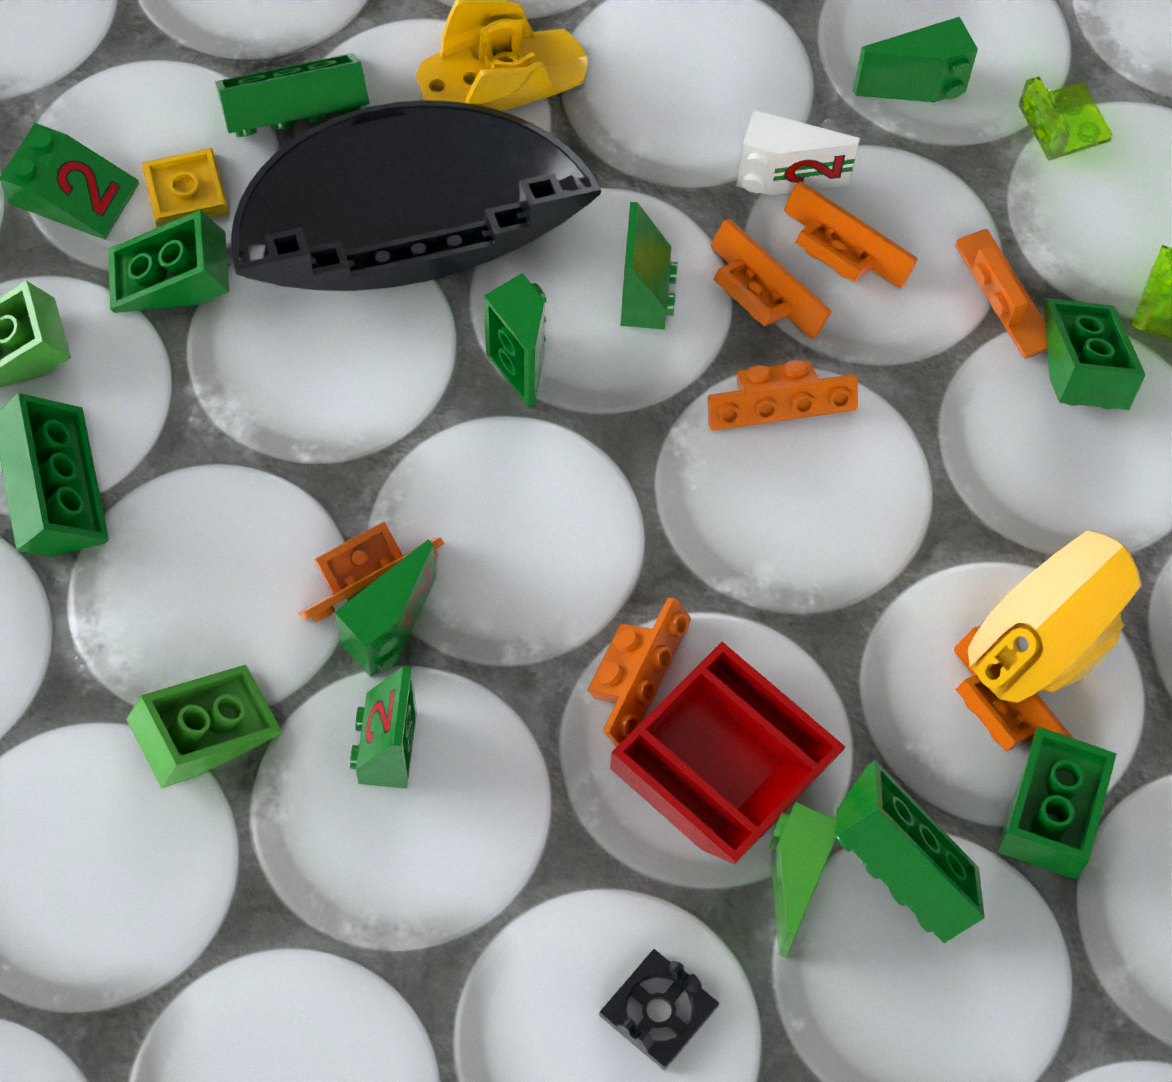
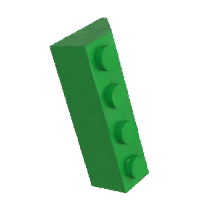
(292, 93)
(49, 477)
(910, 854)

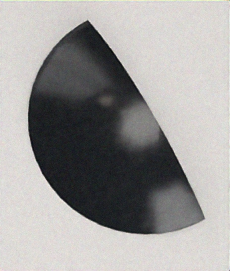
(404, 197)

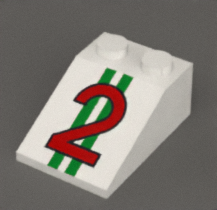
(786, 151)

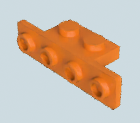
(845, 240)
(764, 284)
(1004, 292)
(781, 395)
(355, 566)
(636, 668)
(1007, 721)

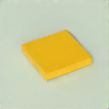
(184, 185)

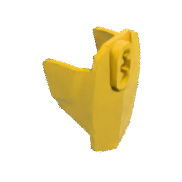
(501, 57)
(1065, 613)

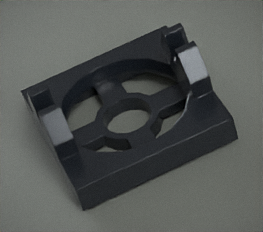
(652, 967)

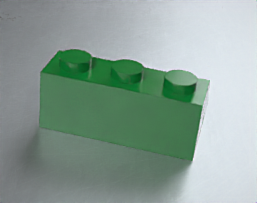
(516, 334)

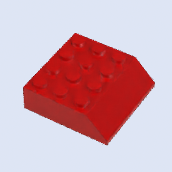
(724, 755)

